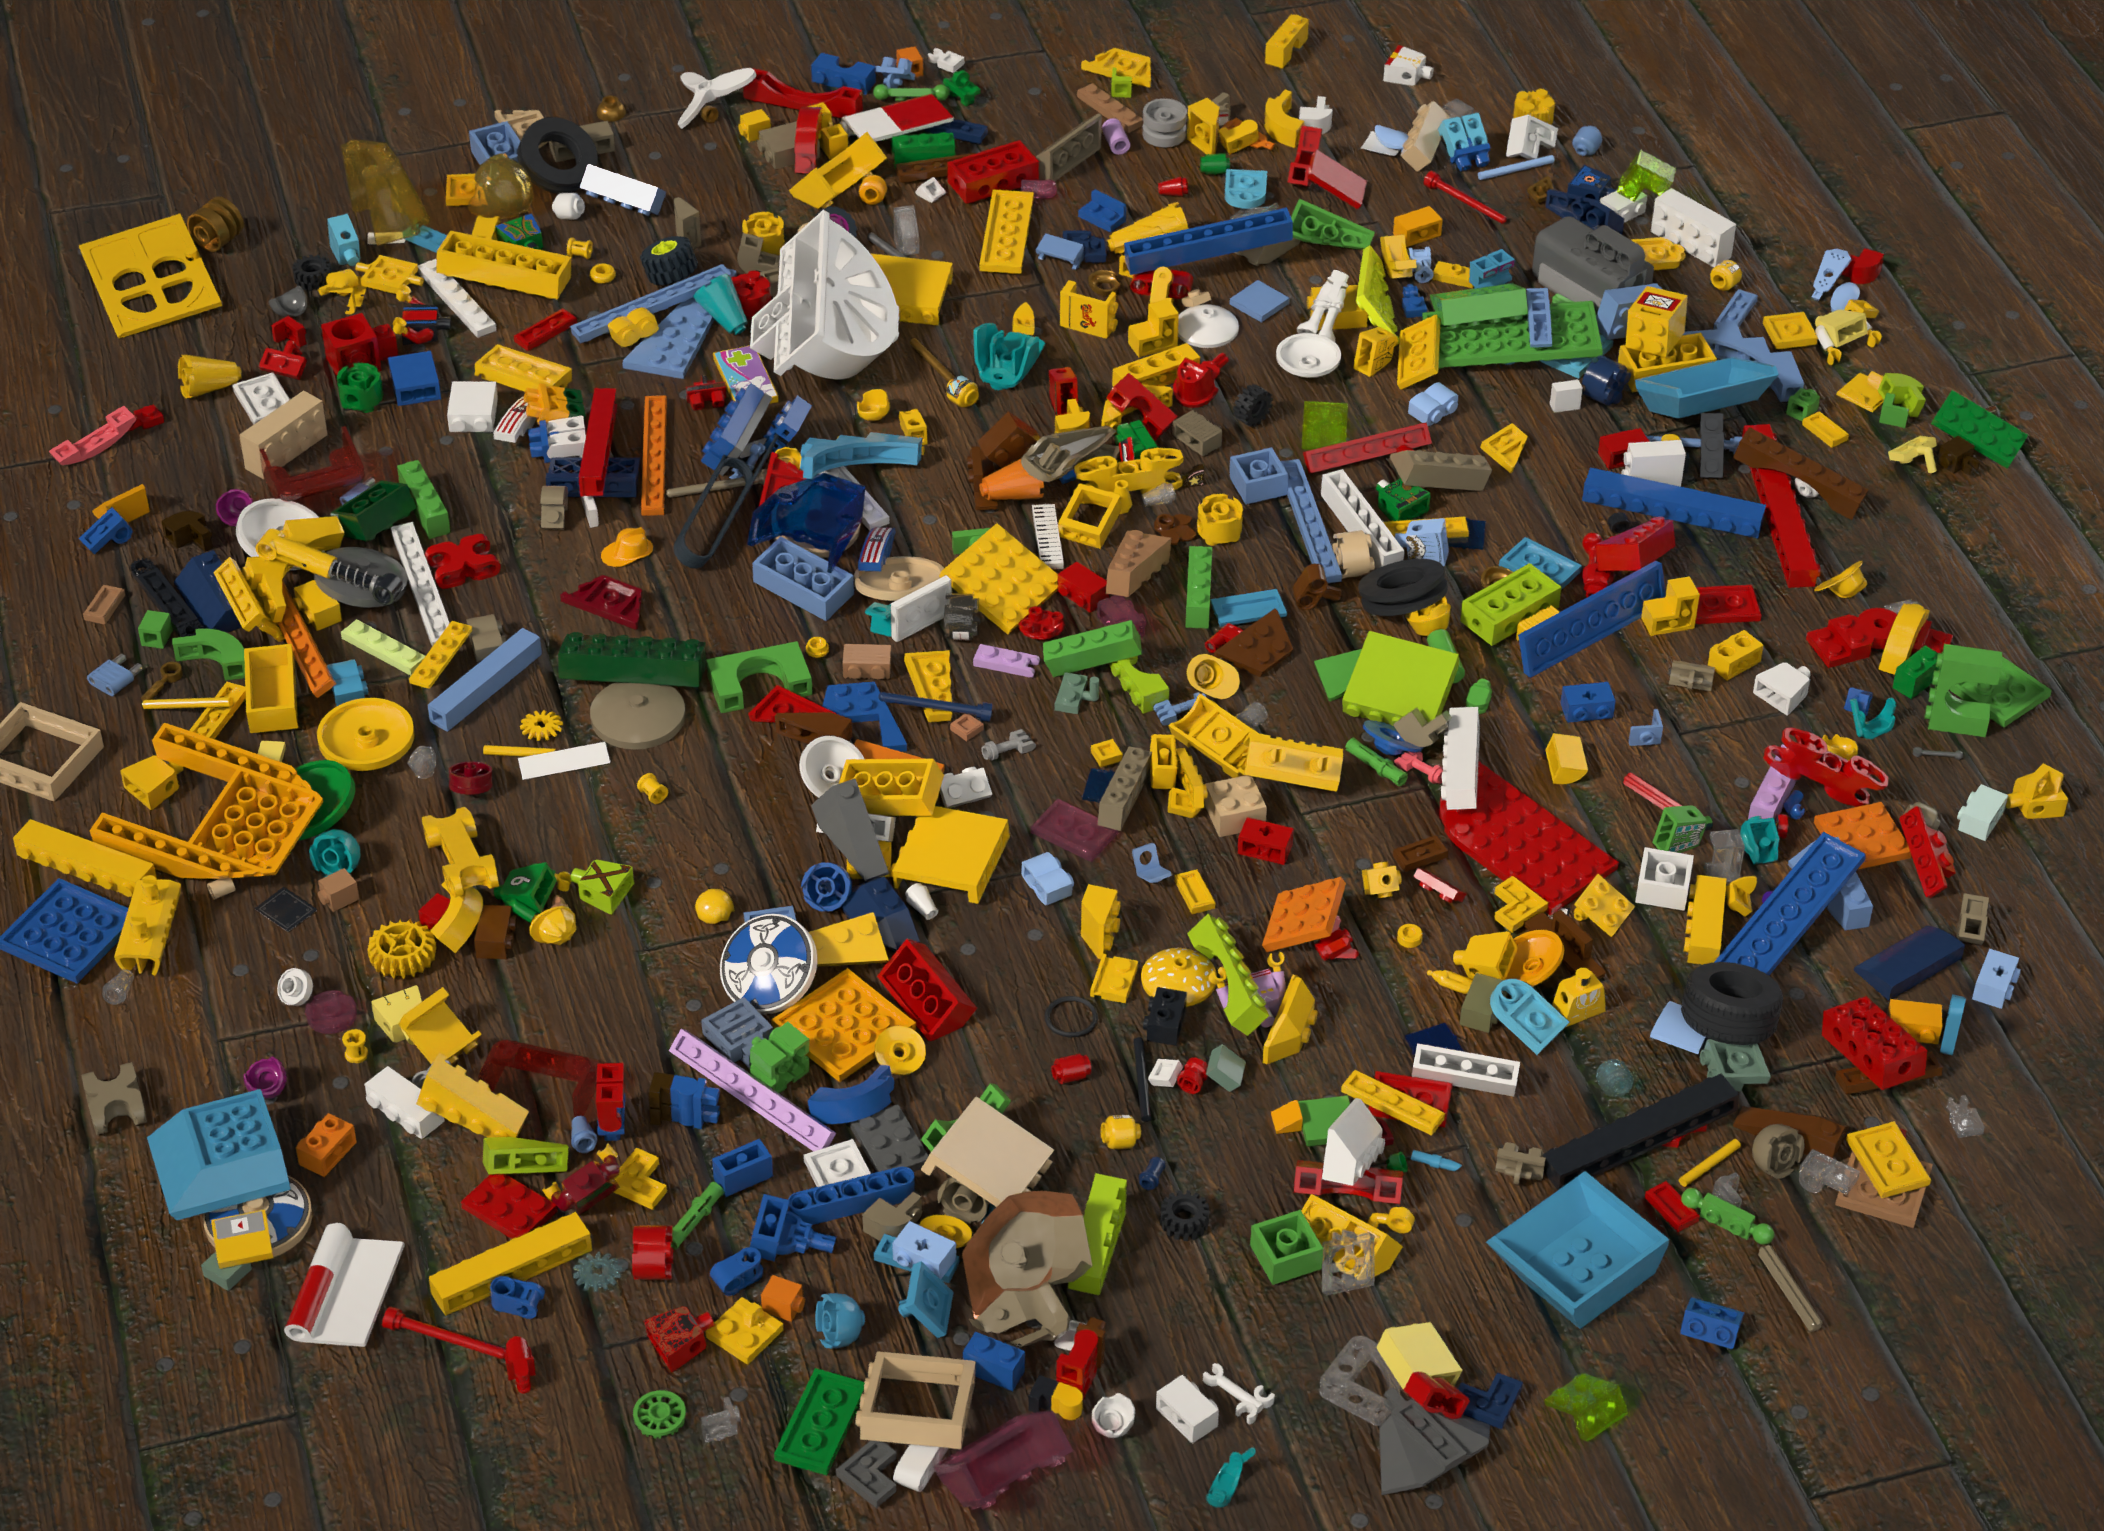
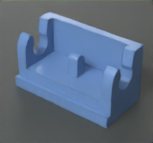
(1061, 249)

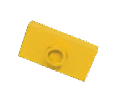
(1452, 274)

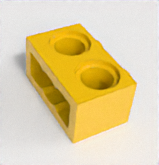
(1735, 654)

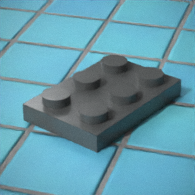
(889, 1140)

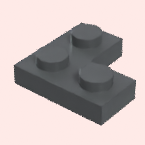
(864, 1473)

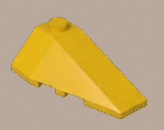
(1326, 1219)

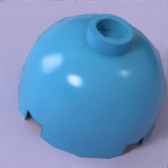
(838, 1319)

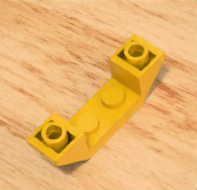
(1112, 415)

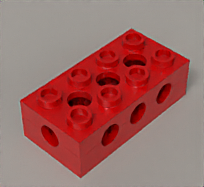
(990, 170)
(1874, 1042)

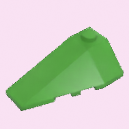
(1323, 227)

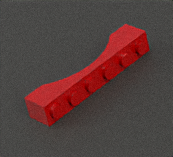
(770, 90)

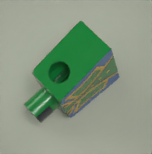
(521, 231)

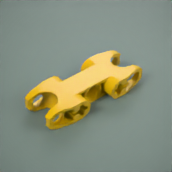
(1140, 474)

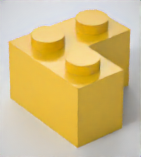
(1158, 332)
(1674, 611)

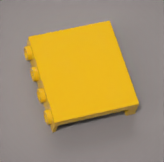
(917, 286)
(952, 851)

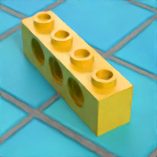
(1158, 368)

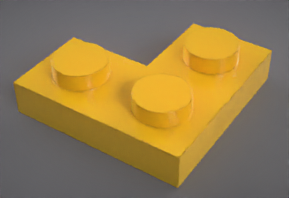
(1521, 904)
(635, 1179)

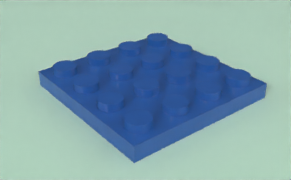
(66, 930)

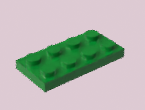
(1980, 428)
(820, 1422)

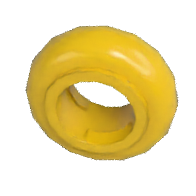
(602, 273)

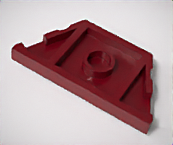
(608, 599)

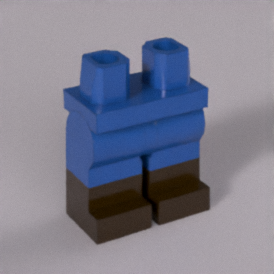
(682, 1100)

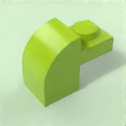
(1906, 391)

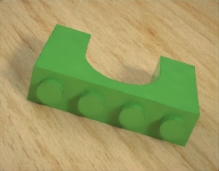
(779, 660)
(1956, 666)

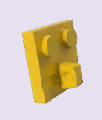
(744, 1330)

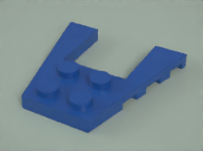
(862, 704)

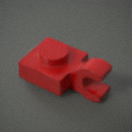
(147, 417)

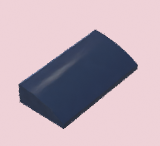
(1910, 961)

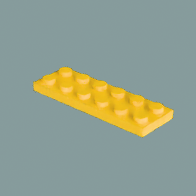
(1006, 231)

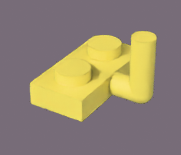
(1918, 446)

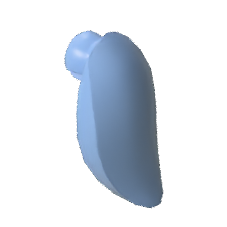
(1390, 137)
(1843, 294)

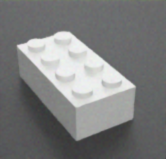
(1693, 227)

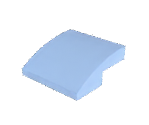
(1675, 1031)

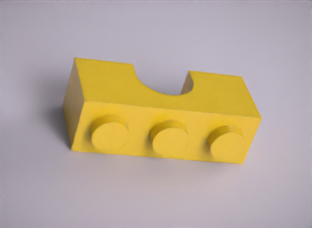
(1289, 35)
(831, 137)

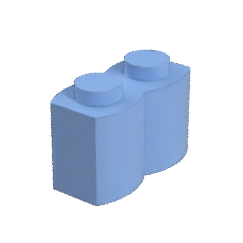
(1433, 404)
(1047, 878)

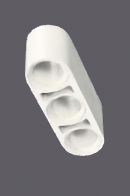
(917, 1465)

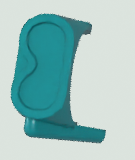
(1879, 725)
(1227, 1479)

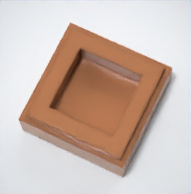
(966, 726)

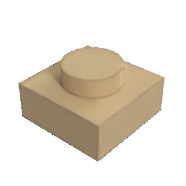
(1195, 298)

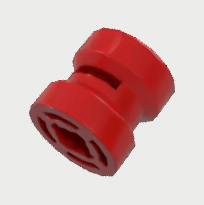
(1193, 1075)

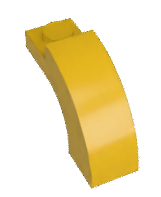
(1396, 256)

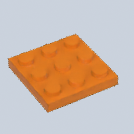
(1867, 830)
(1304, 914)

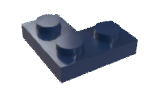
(1496, 1404)

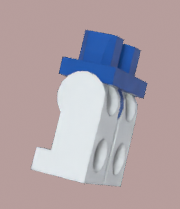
(558, 438)

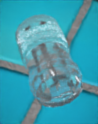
(1253, 715)

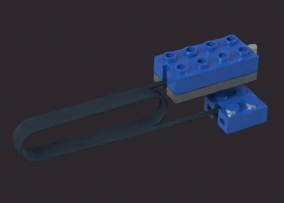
(728, 444)

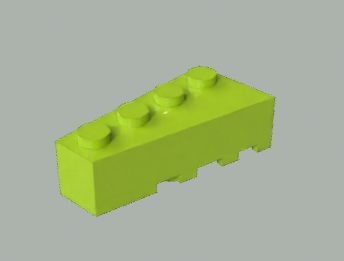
(1102, 1223)

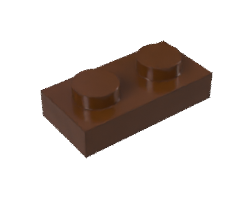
(1420, 853)

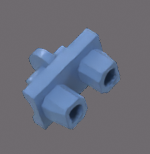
(893, 74)

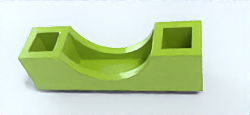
(1143, 687)

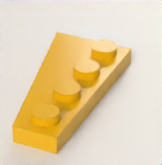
(931, 679)

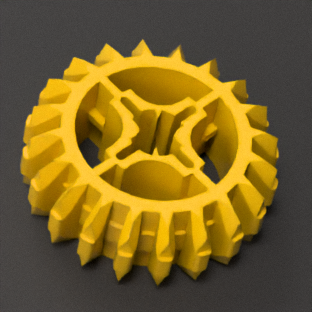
(400, 943)

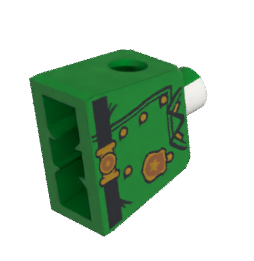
(1402, 501)

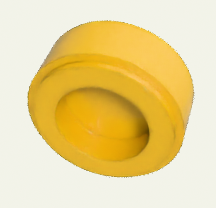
(1409, 935)

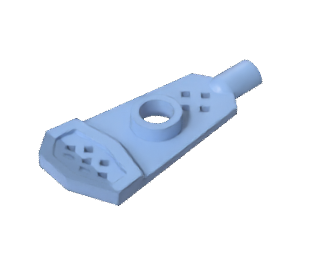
(1833, 262)

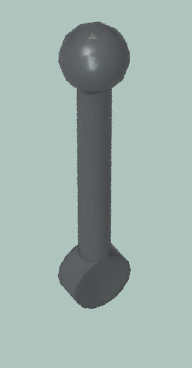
(1917, 752)

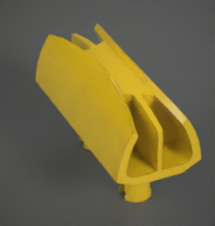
(1292, 762)
(147, 923)

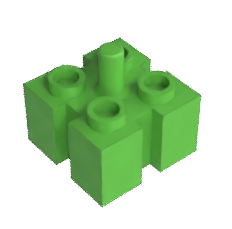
(780, 1057)

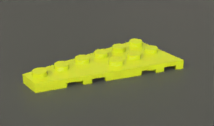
(1372, 291)

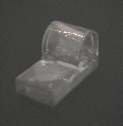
(1823, 1170)

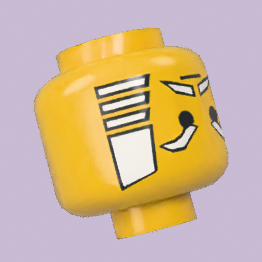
(1726, 275)
(1120, 1131)

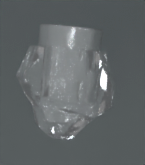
(423, 762)

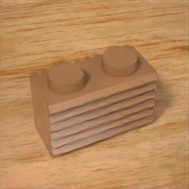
(866, 661)

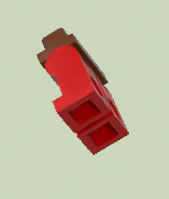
(1085, 1357)

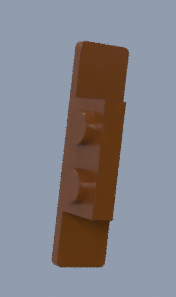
(980, 468)
(1575, 941)

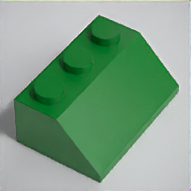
(922, 147)

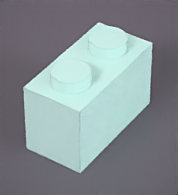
(1982, 812)

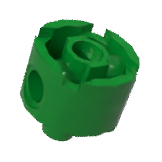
(360, 387)

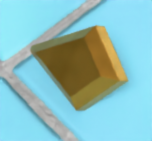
(1539, 190)

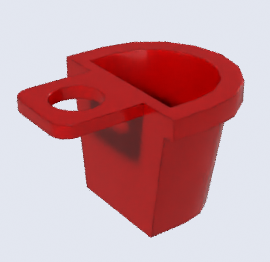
(1195, 384)

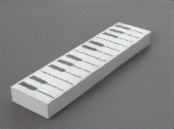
(1048, 535)

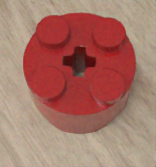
(753, 292)
(652, 1252)

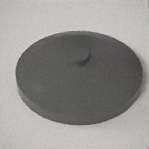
(365, 560)

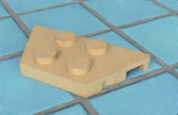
(520, 121)

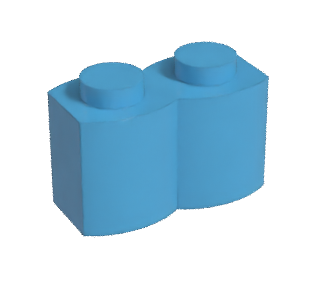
(348, 681)

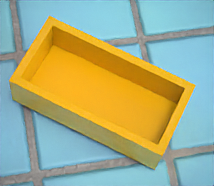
(270, 688)

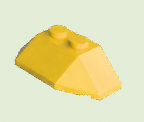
(1291, 1022)

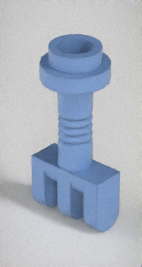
(1167, 713)

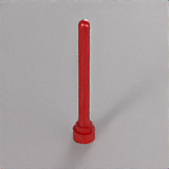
(1433, 180)
(395, 1319)

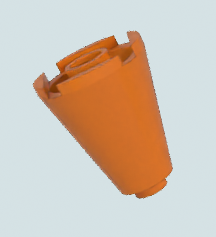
(1011, 483)

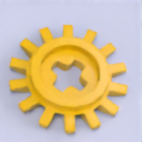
(552, 724)

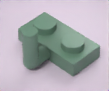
(1073, 692)

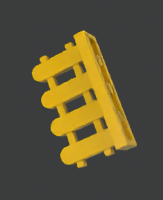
(245, 602)

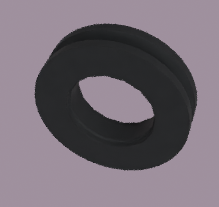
(563, 132)
(1403, 587)

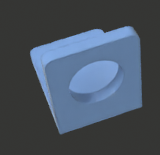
(1647, 734)
(1152, 871)

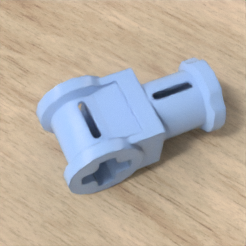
(1423, 264)

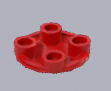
(1041, 624)

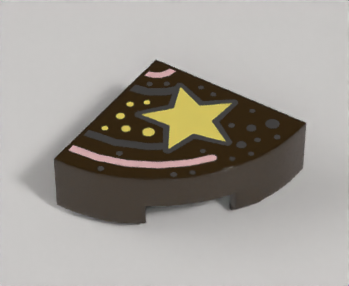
(1194, 477)

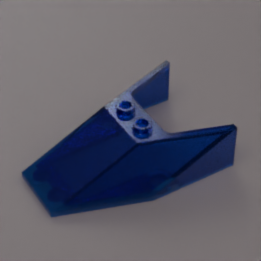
(812, 511)

